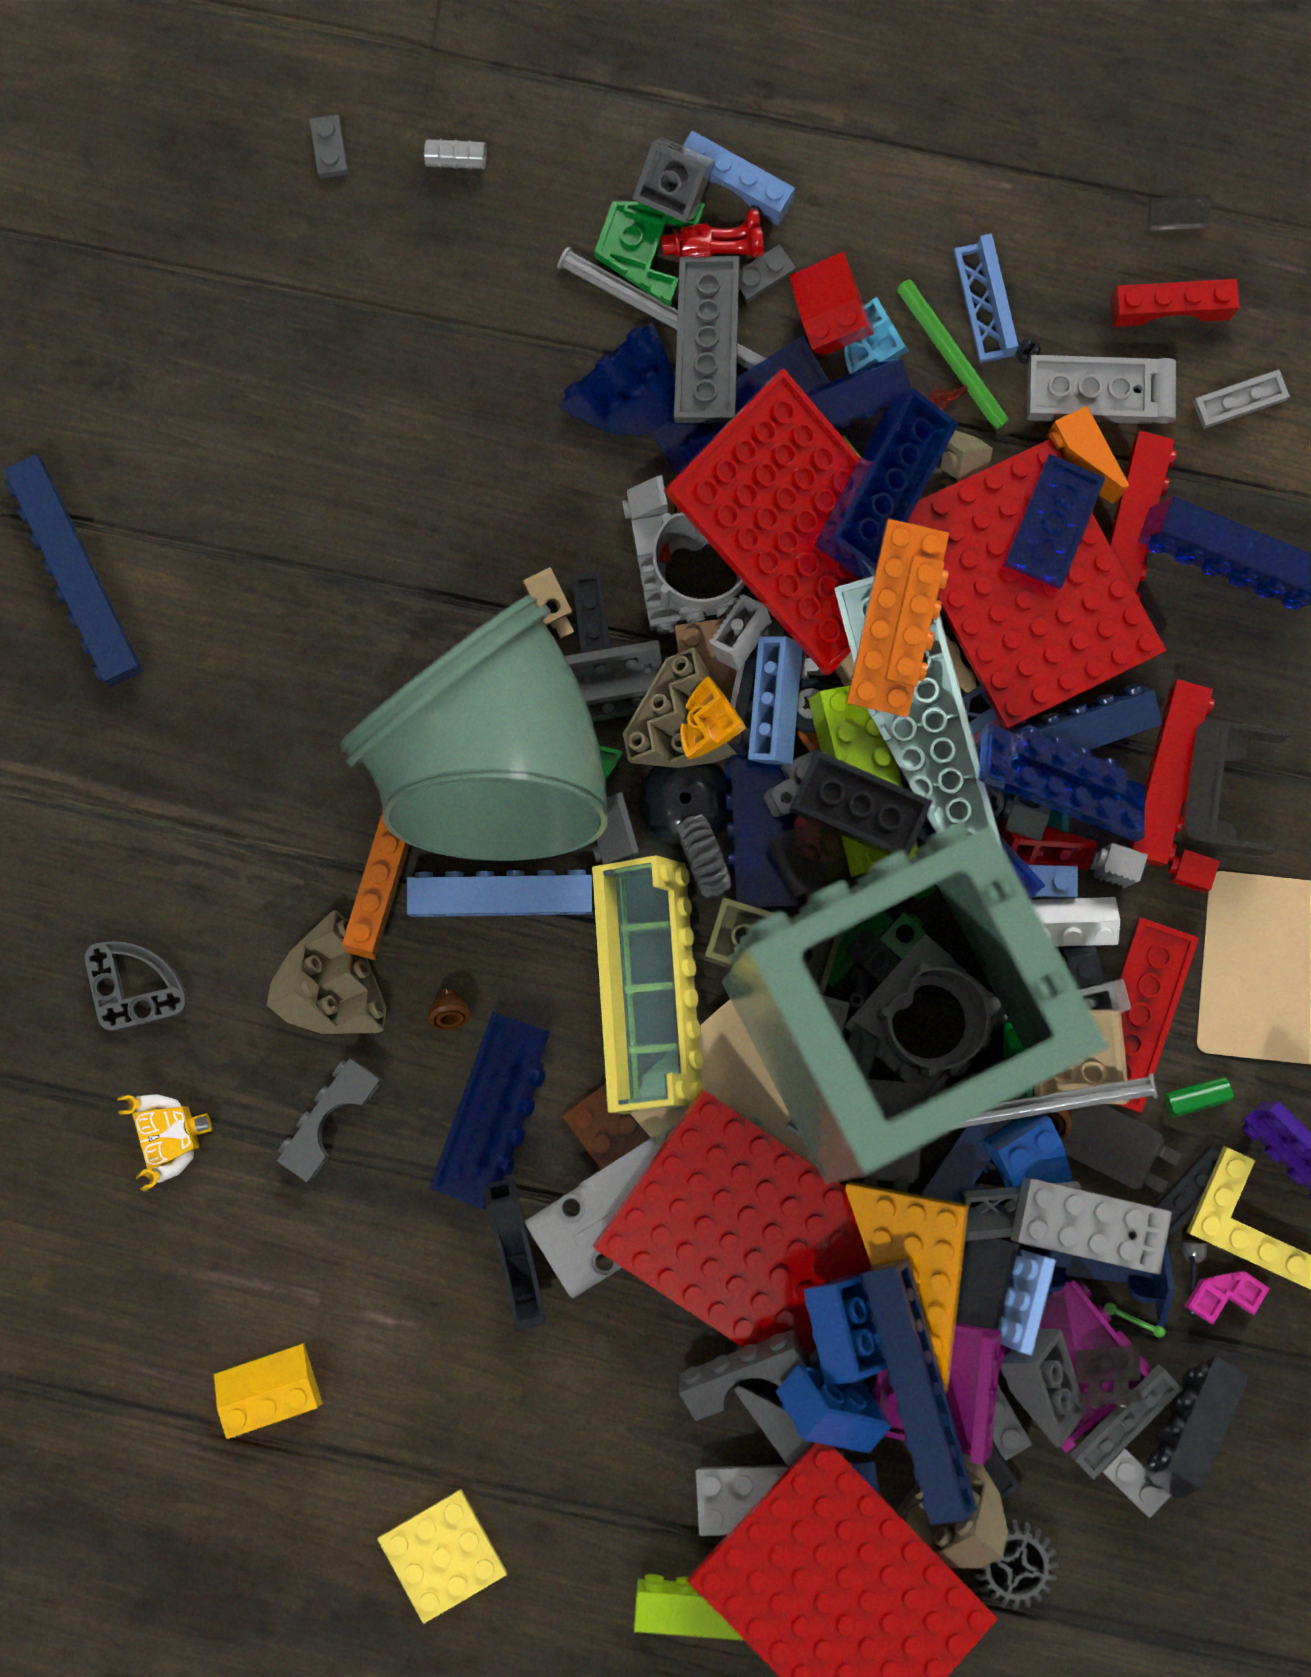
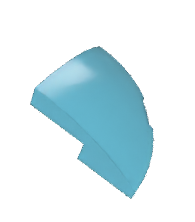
(880, 346)

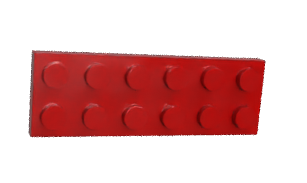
(1154, 981)

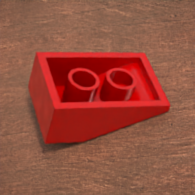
(830, 305)

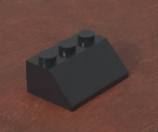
(985, 1281)

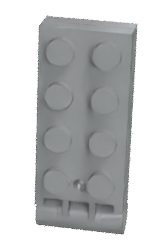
(1103, 384)
(1091, 1225)
(730, 1492)

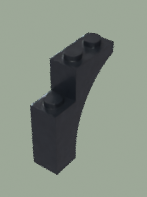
(515, 1254)

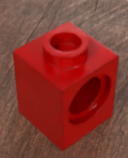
(1193, 871)

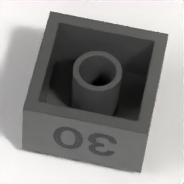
(673, 179)

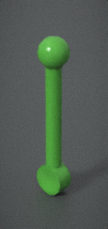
(1111, 1309)

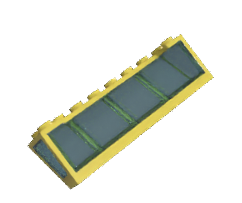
(647, 985)

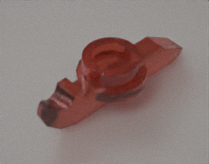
(942, 398)

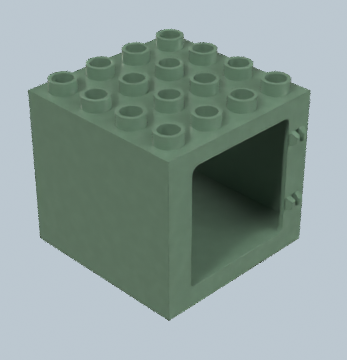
(808, 1053)

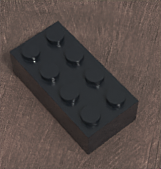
(860, 805)
(1195, 1427)

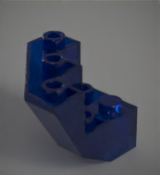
(627, 389)

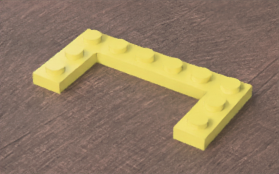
(1214, 1223)

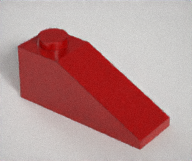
(1054, 849)

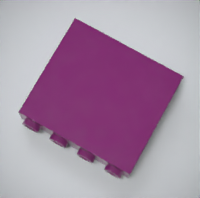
(1082, 1329)
(970, 1391)

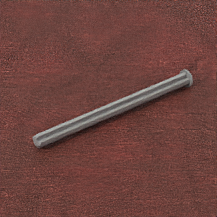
(637, 298)
(1067, 1100)

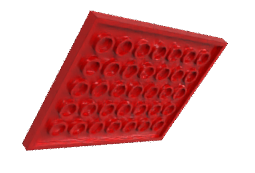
(762, 503)
(1019, 634)
(735, 1227)
(838, 1581)

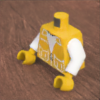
(165, 1134)

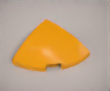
(709, 721)

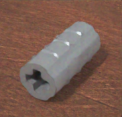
(455, 154)

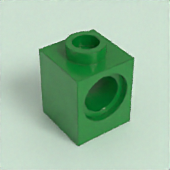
(915, 926)

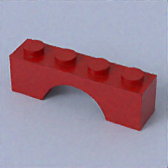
(1202, 299)

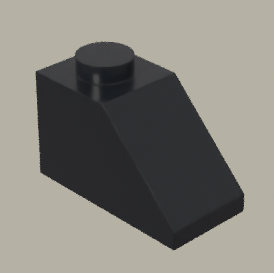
(1082, 964)

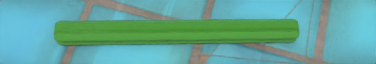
(952, 354)

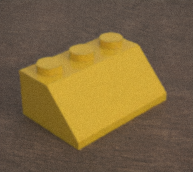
(266, 1391)

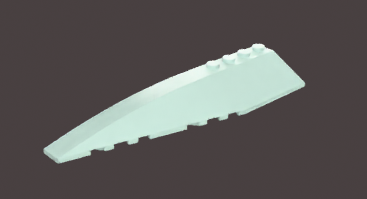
(936, 739)

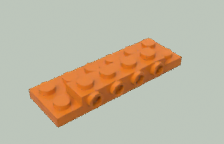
(899, 618)

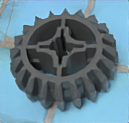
(703, 856)
(1012, 1577)

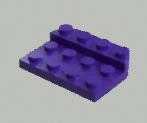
(1284, 1139)

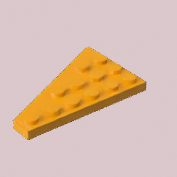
(932, 1238)

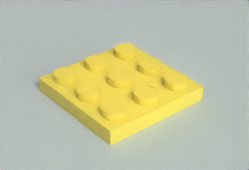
(442, 1556)

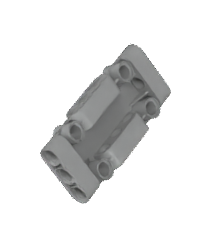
(569, 1239)

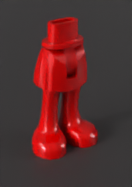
(705, 241)

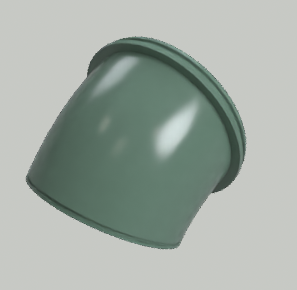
(489, 749)

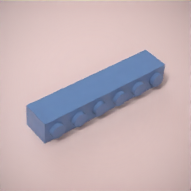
(500, 895)

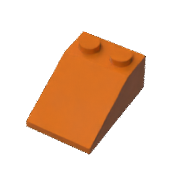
(1085, 446)

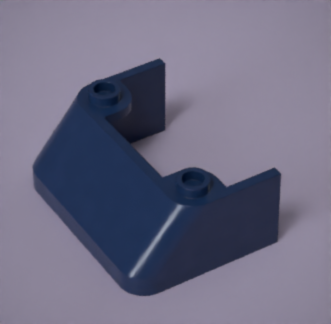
(1142, 1285)

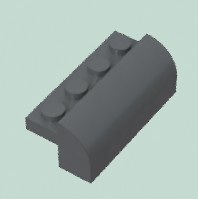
(616, 678)

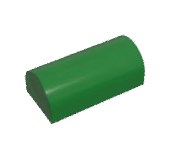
(1198, 1097)

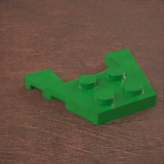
(631, 243)

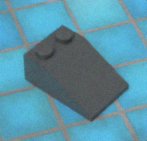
(1046, 1385)
(773, 1421)

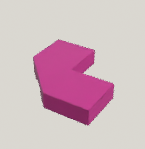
(1213, 1293)

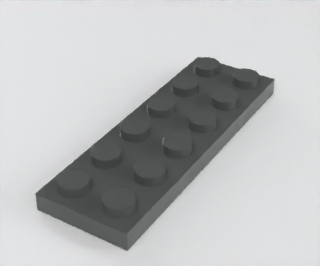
(707, 339)

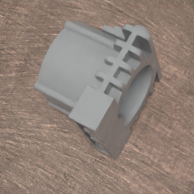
(663, 603)
(929, 966)

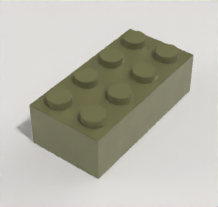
(732, 925)

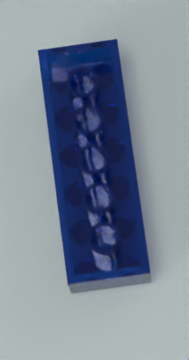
(886, 480)
(1229, 551)

